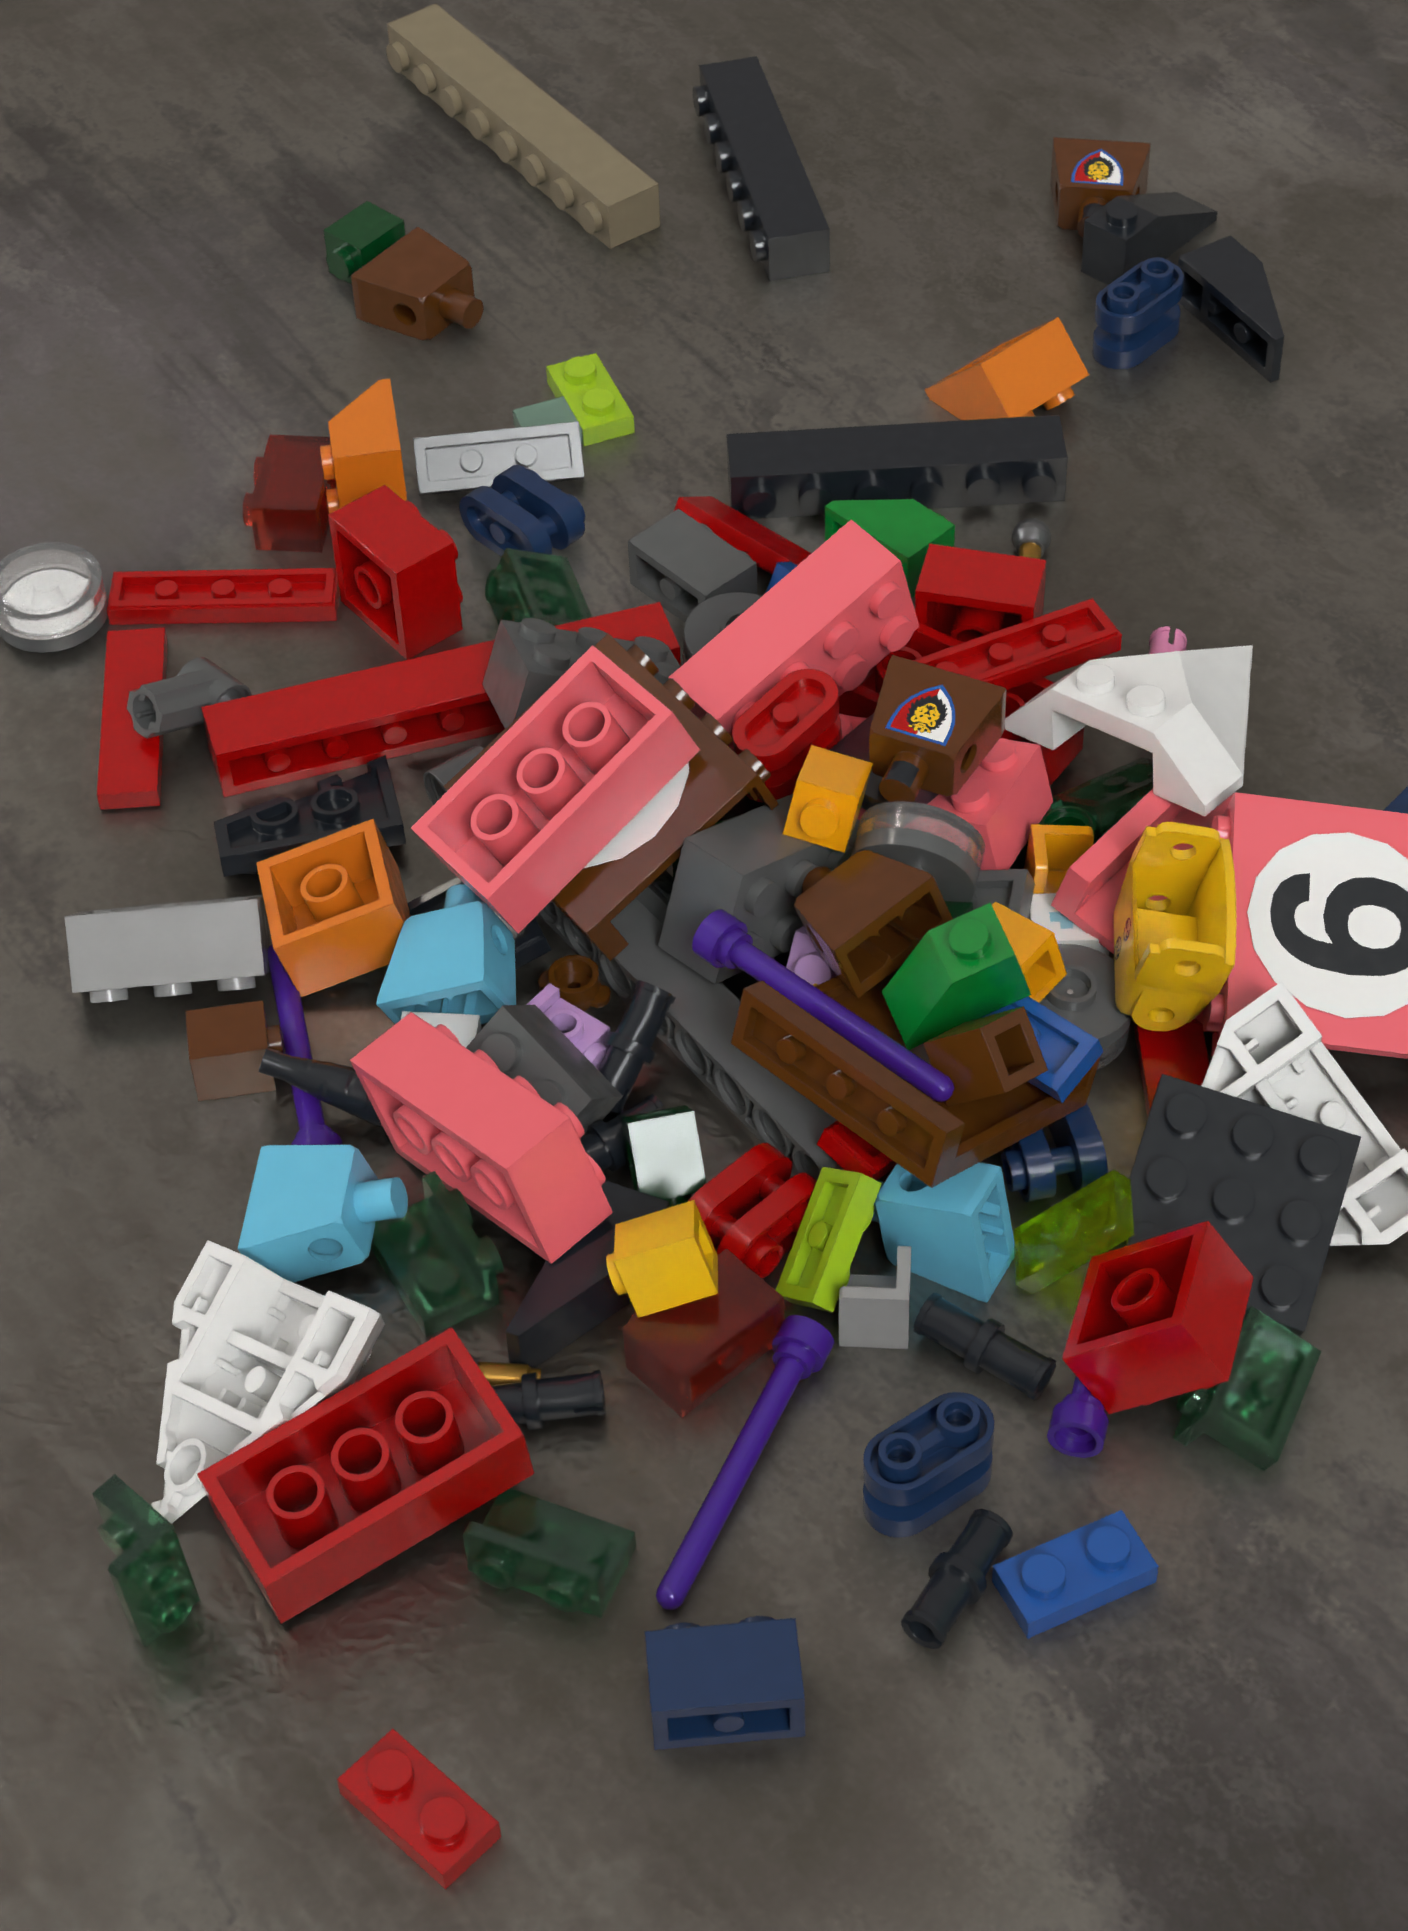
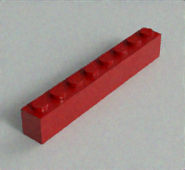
(376, 711)

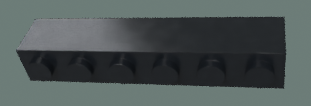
(762, 169)
(927, 462)

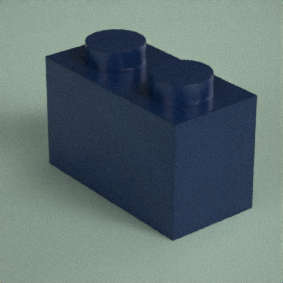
(725, 1682)

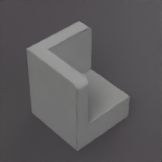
(877, 1308)

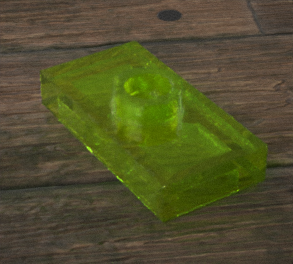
(1073, 1231)

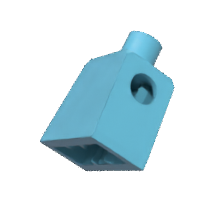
(451, 961)
(315, 1209)
(955, 1229)

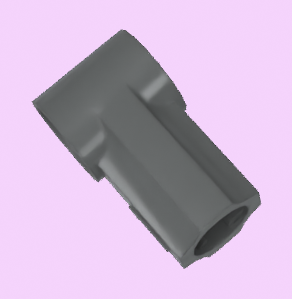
(178, 700)

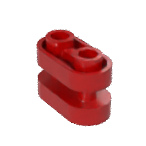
(786, 723)
(755, 1207)

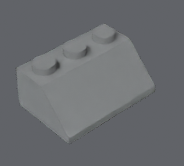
(168, 947)

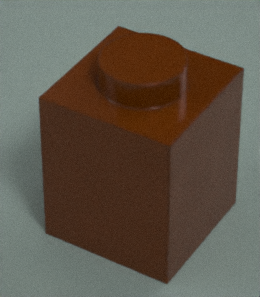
(228, 1049)
(987, 1055)

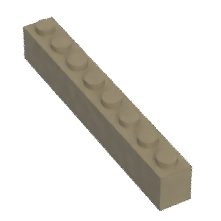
(524, 126)

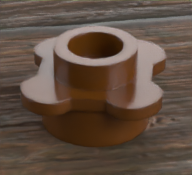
(577, 981)

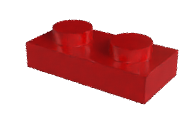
(419, 1808)

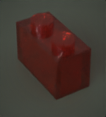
(289, 495)
(706, 1342)

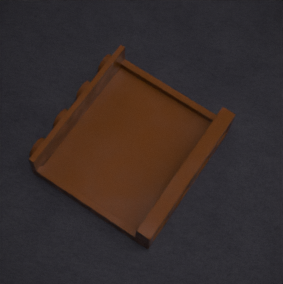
(875, 1102)

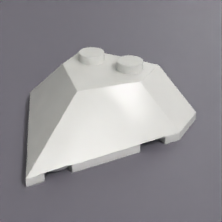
(1176, 704)
(1278, 1061)
(248, 1363)

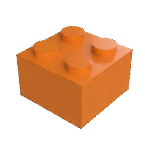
(334, 906)

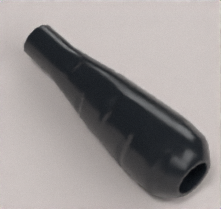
(324, 1080)

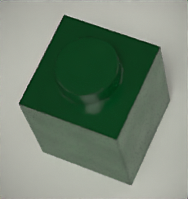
(360, 238)

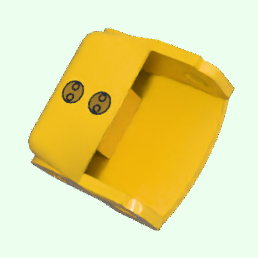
(1180, 948)

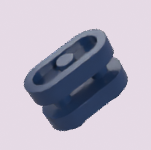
(1137, 313)
(522, 513)
(1034, 1166)
(928, 1464)

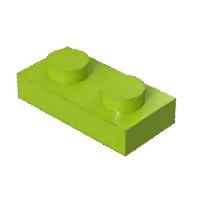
(591, 398)
(828, 1238)

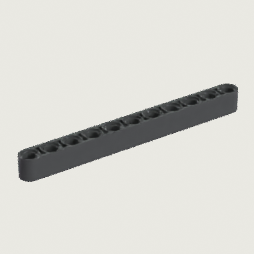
(696, 1024)

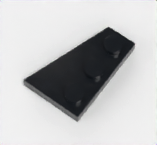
(287, 824)

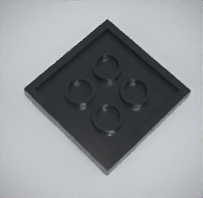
(1256, 1176)

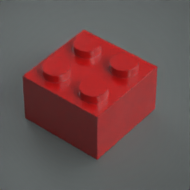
(396, 571)
(977, 591)
(1159, 1318)

